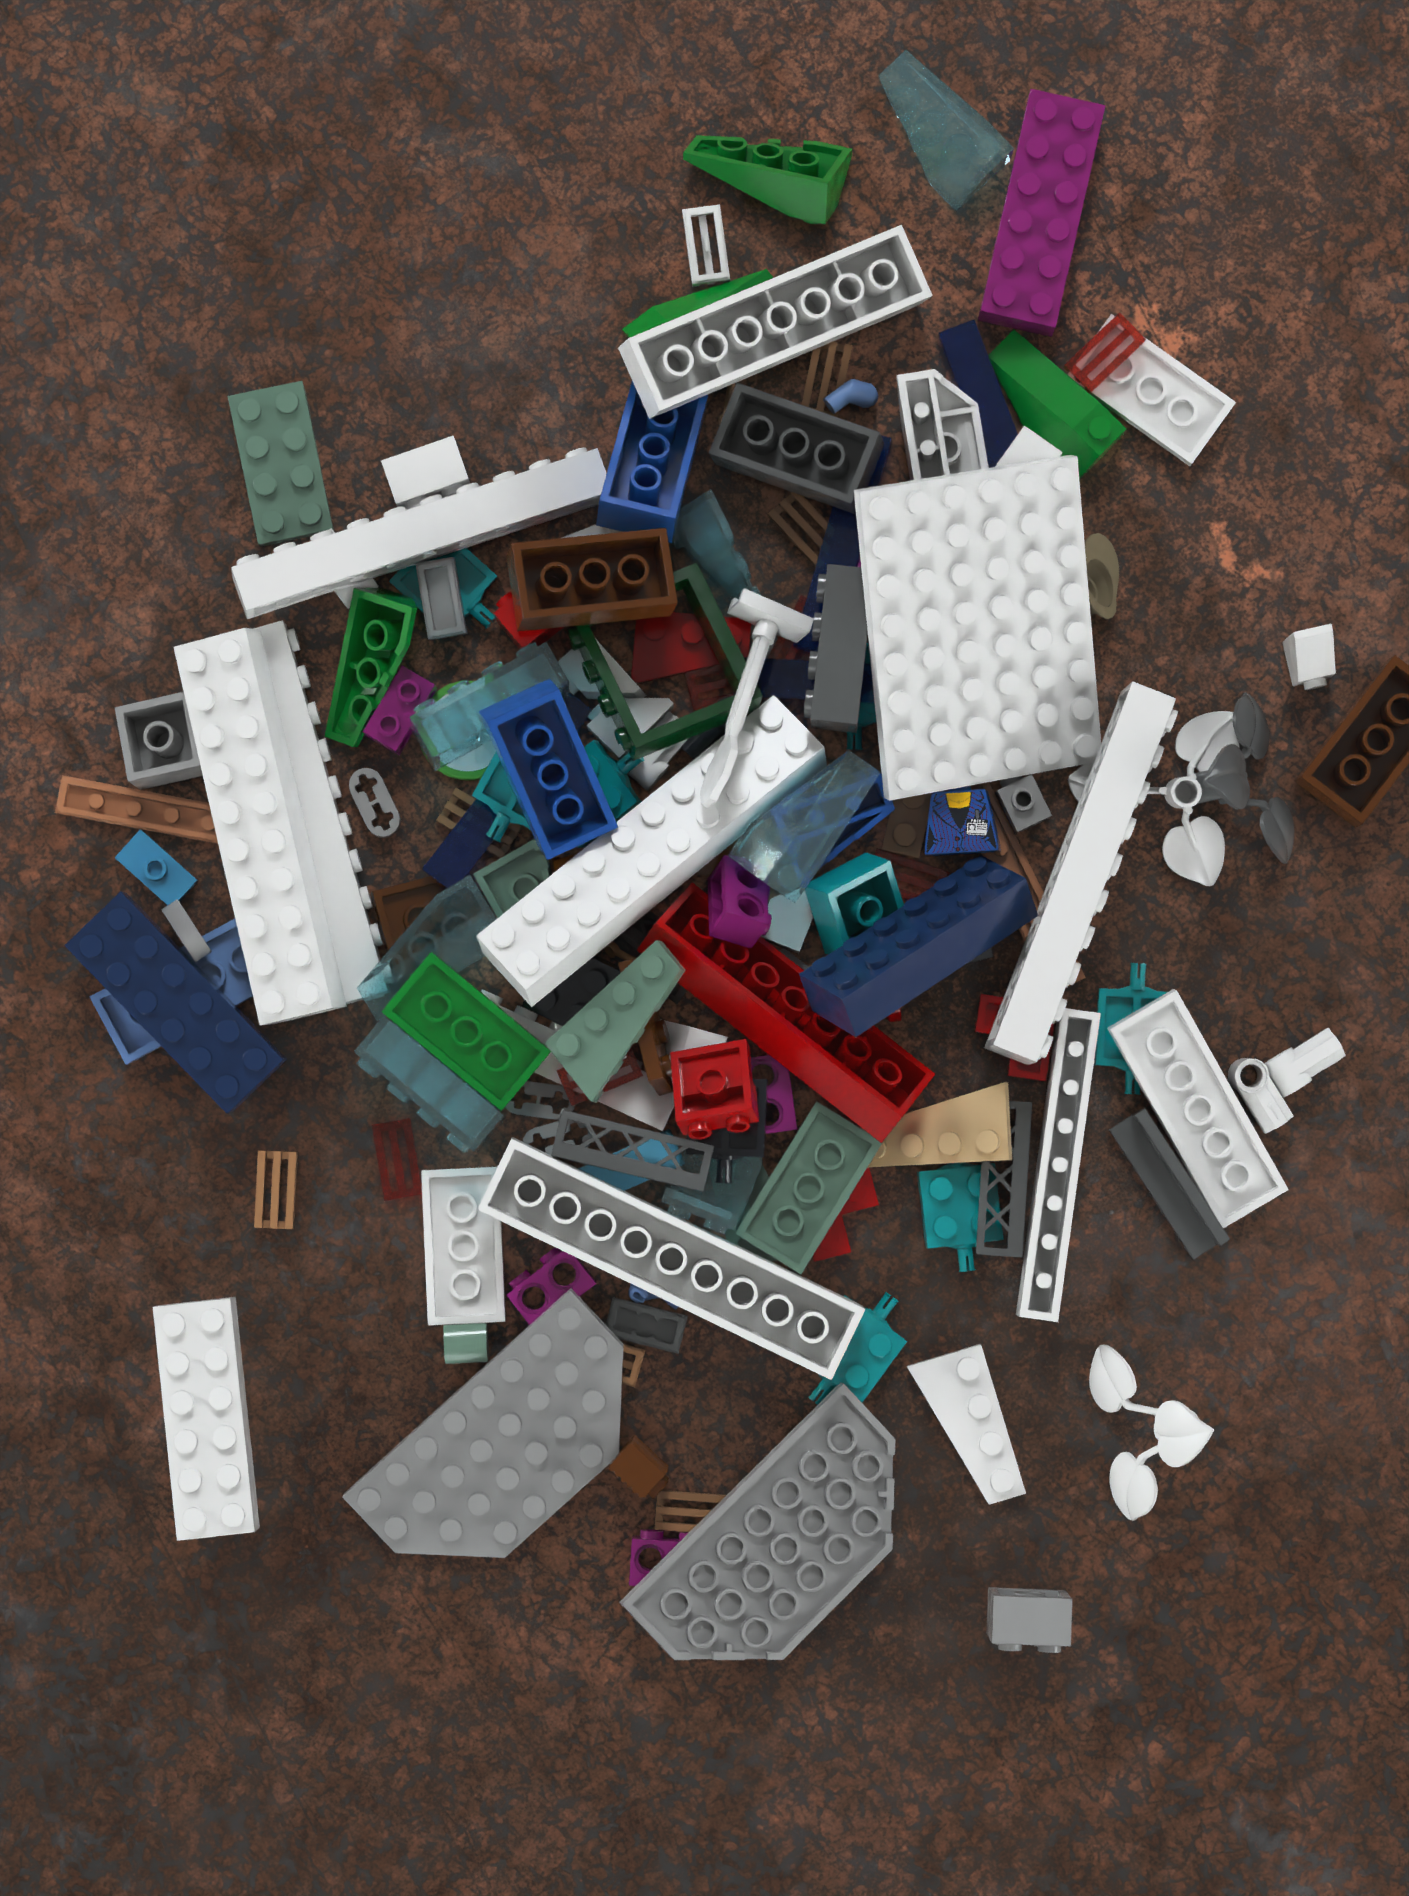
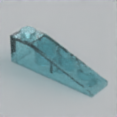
(948, 135)
(709, 543)
(799, 832)
(444, 927)

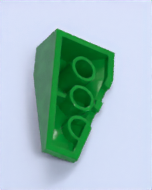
(371, 653)

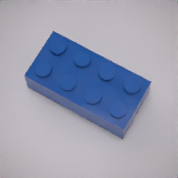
(650, 466)
(548, 768)

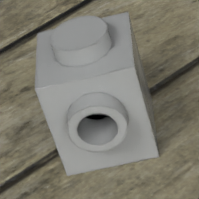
(1022, 803)

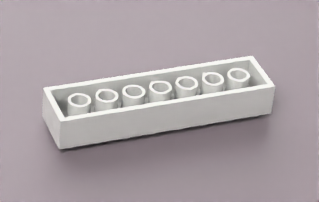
(774, 321)

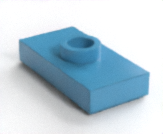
(156, 868)

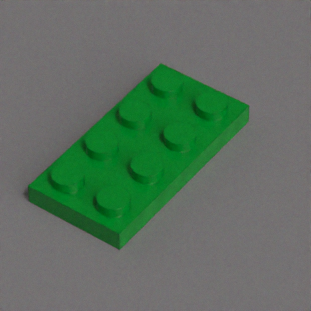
(466, 1030)

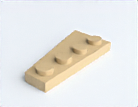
(952, 1131)

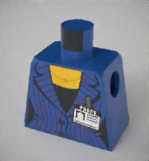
(961, 823)

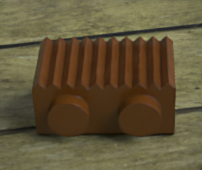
(640, 1468)

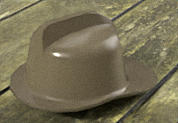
(1102, 575)

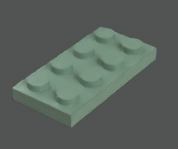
(280, 463)
(808, 1188)

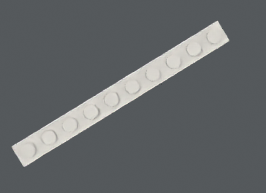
(419, 533)
(335, 864)

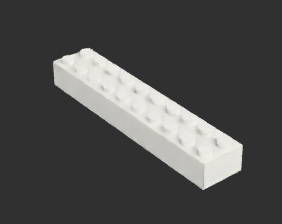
(259, 826)
(648, 855)
(1080, 873)
(671, 1258)

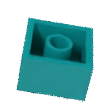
(852, 898)

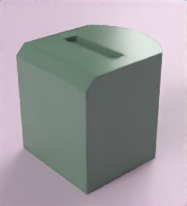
(466, 1343)

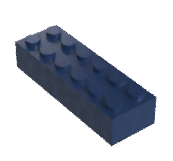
(918, 945)
(175, 1002)

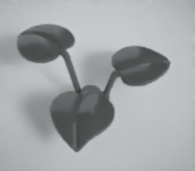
(1229, 782)

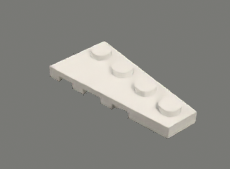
(969, 1412)

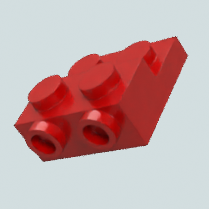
(714, 1089)

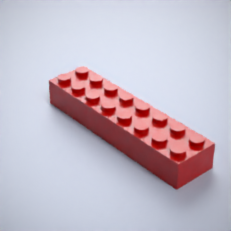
(765, 1001)

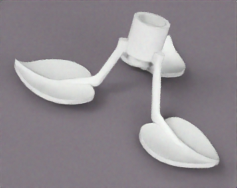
(1199, 845)
(1176, 1427)

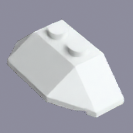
(939, 426)

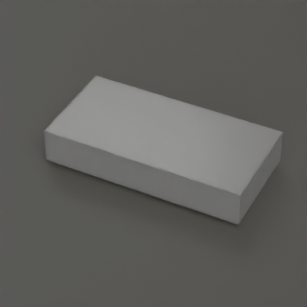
(441, 598)

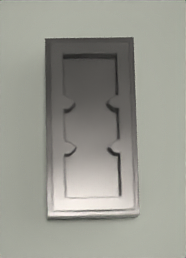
(646, 1325)

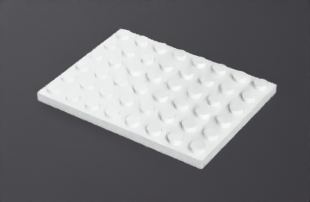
(978, 625)

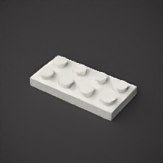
(1159, 397)
(461, 1248)

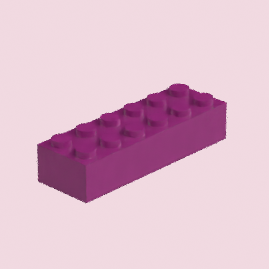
(1041, 212)

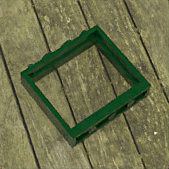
(611, 698)

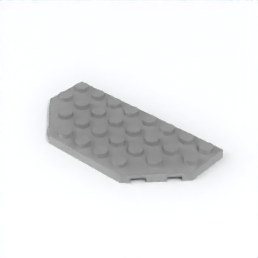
(504, 1443)
(778, 1543)

